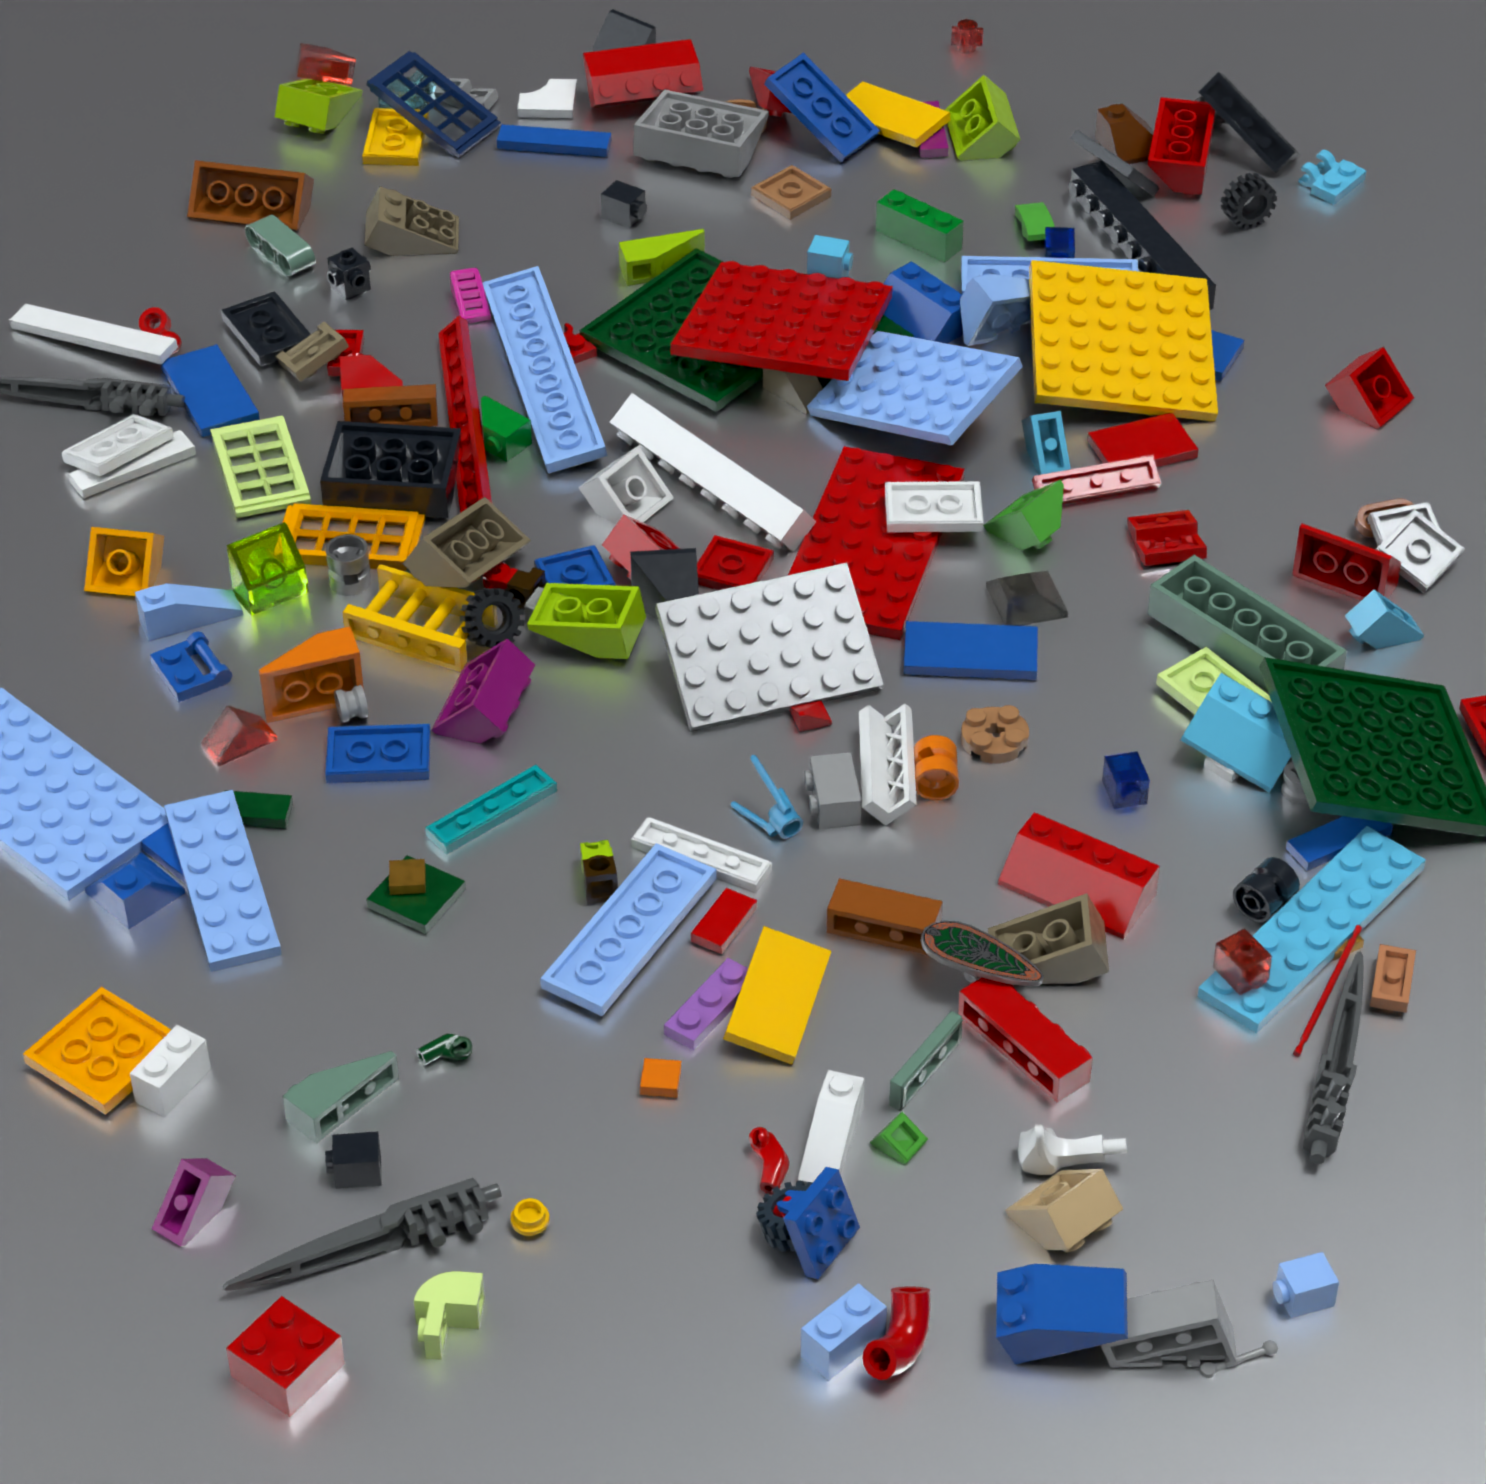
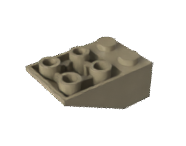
(409, 226)

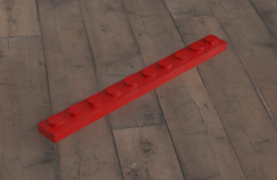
(464, 412)

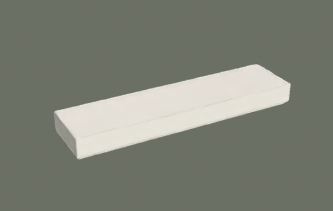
(161, 456)
(730, 863)

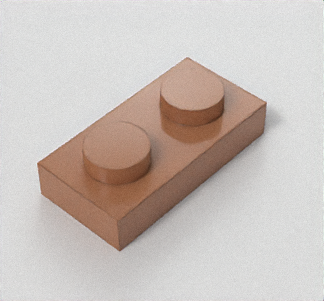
(1393, 978)

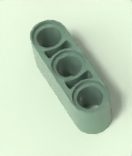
(280, 245)

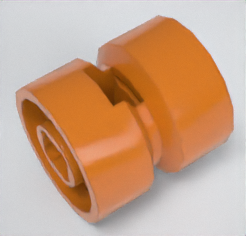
(936, 767)

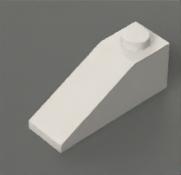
(833, 1124)

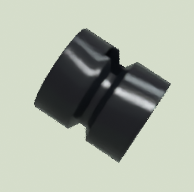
(1266, 889)

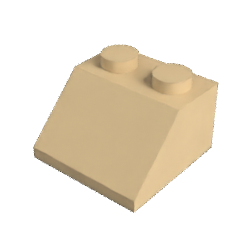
(1067, 1209)

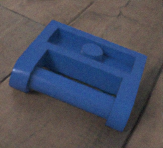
(181, 672)

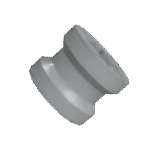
(351, 704)
(1291, 785)

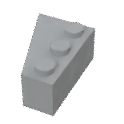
(1175, 1325)

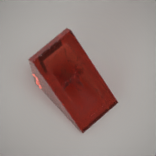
(236, 735)

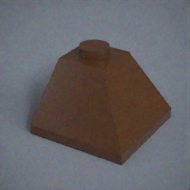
(1123, 133)

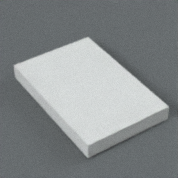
(117, 445)
(933, 507)

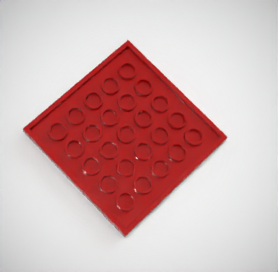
(783, 320)

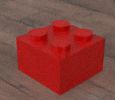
(285, 1356)

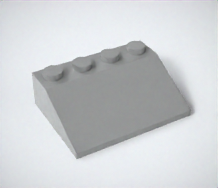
(699, 133)

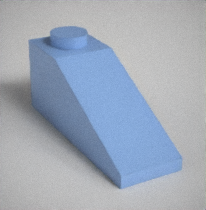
(180, 608)

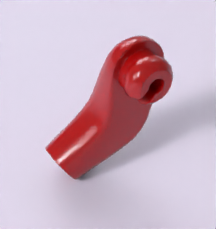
(773, 1156)

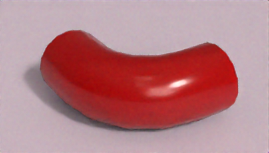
(904, 1336)

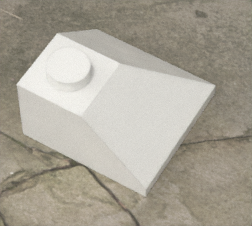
(627, 488)

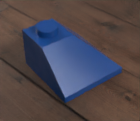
(135, 890)

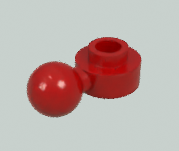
(153, 316)

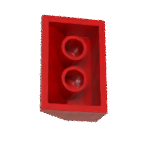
(1343, 564)

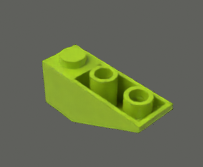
(648, 257)

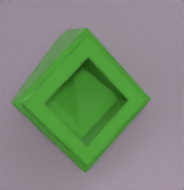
(899, 1139)

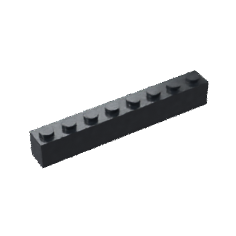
(1131, 224)

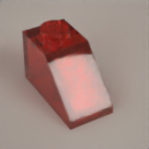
(325, 64)

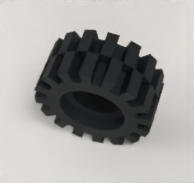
(1240, 193)
(473, 617)

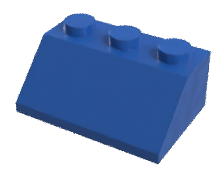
(924, 304)

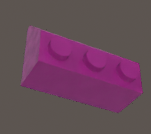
(485, 695)

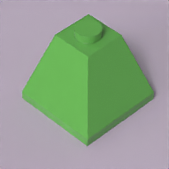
(1030, 518)

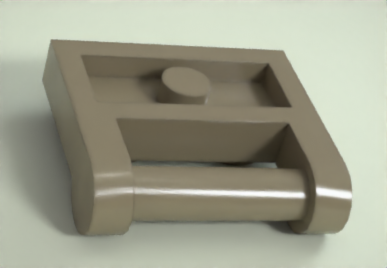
(313, 352)

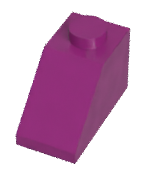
(192, 1199)

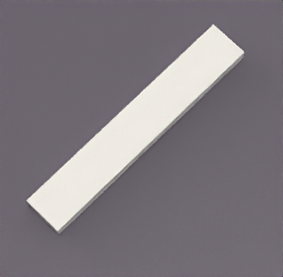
(93, 333)

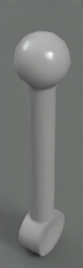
(1268, 1348)

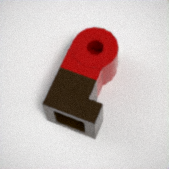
(515, 581)

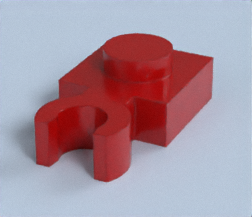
(578, 346)

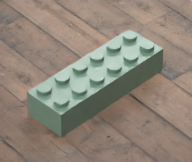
(1235, 621)

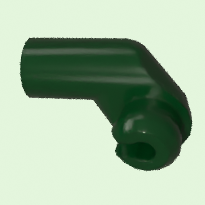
(445, 1046)

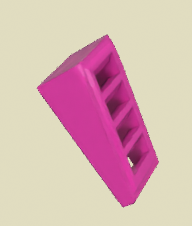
(468, 294)

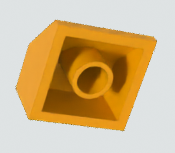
(122, 561)

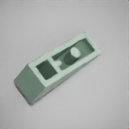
(336, 1094)

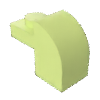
(446, 1302)

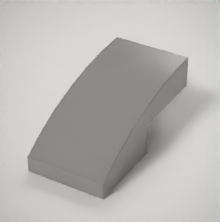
(484, 96)

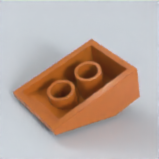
(309, 674)

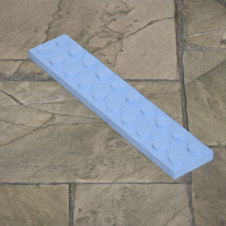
(544, 370)

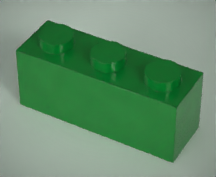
(919, 225)

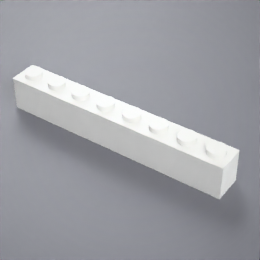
(713, 473)

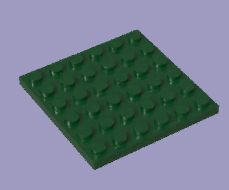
(647, 321)
(1377, 747)

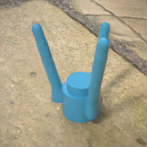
(782, 816)

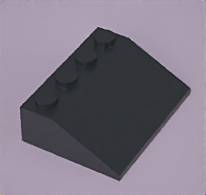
(392, 467)

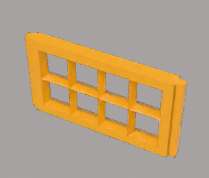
(408, 541)

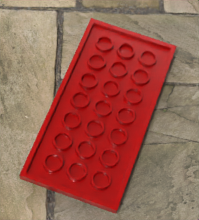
(853, 531)

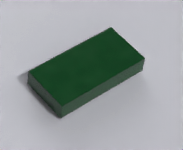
(264, 808)

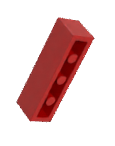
(1026, 1037)

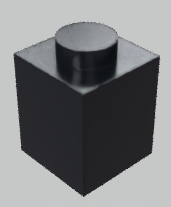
(623, 204)
(355, 1160)

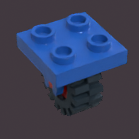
(810, 1220)

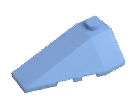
(992, 306)

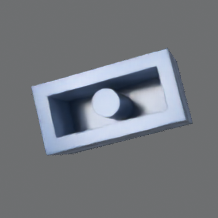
(843, 1331)

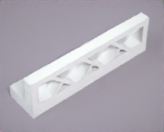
(880, 766)

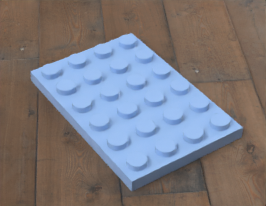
(916, 387)

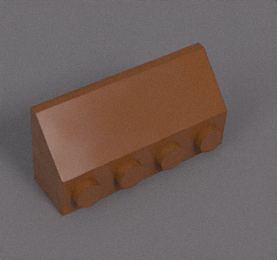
(248, 194)

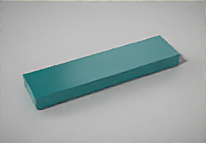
(491, 809)

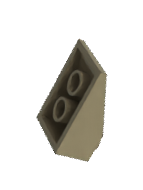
(1061, 940)

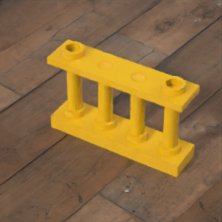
(408, 638)

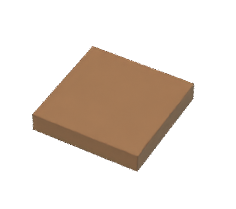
(791, 192)

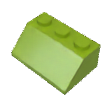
(982, 122)

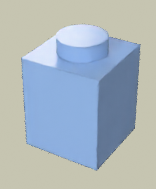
(1306, 1285)

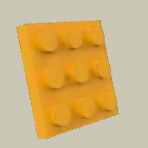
(97, 1049)

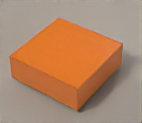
(661, 1077)

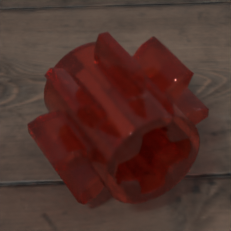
(967, 36)

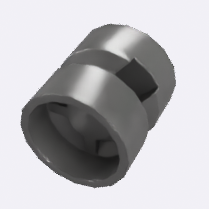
(348, 565)

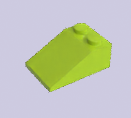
(315, 103)
(590, 617)

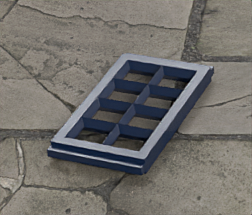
(472, 135)

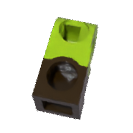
(598, 871)

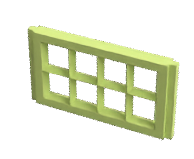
(267, 503)

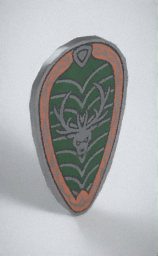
(978, 954)

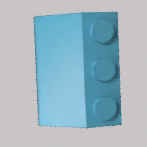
(1239, 733)

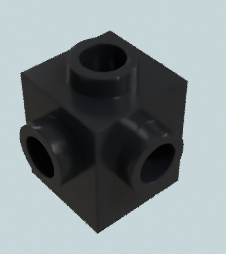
(349, 273)

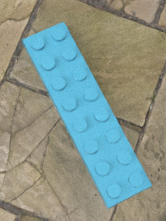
(1317, 923)

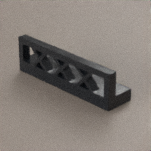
(1248, 122)

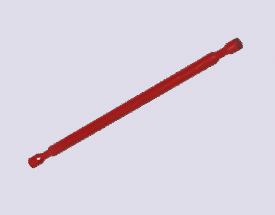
(1326, 993)

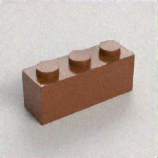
(392, 405)
(881, 915)

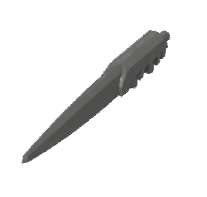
(96, 393)
(1336, 1070)
(379, 1233)

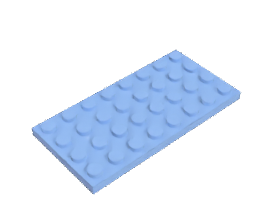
(63, 806)

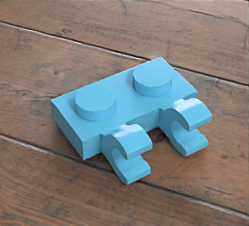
(1337, 179)

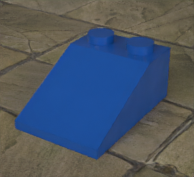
(1059, 1309)

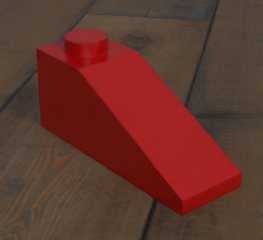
(764, 96)

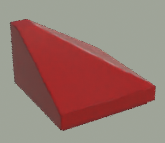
(810, 715)

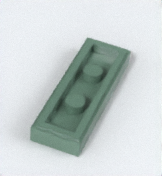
(925, 1061)

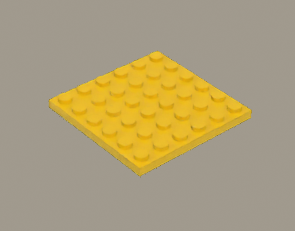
(1121, 341)

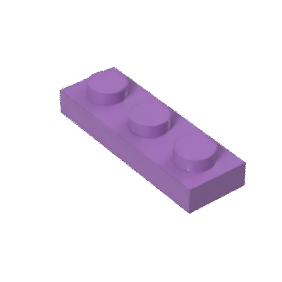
(707, 1005)

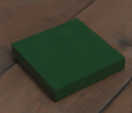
(420, 909)

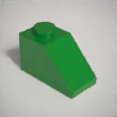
(504, 430)

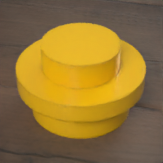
(530, 1217)

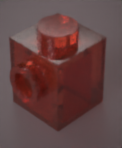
(1242, 961)

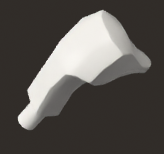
(1044, 1153)

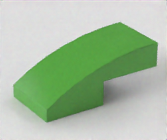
(1034, 220)

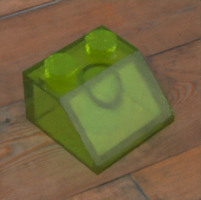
(266, 569)

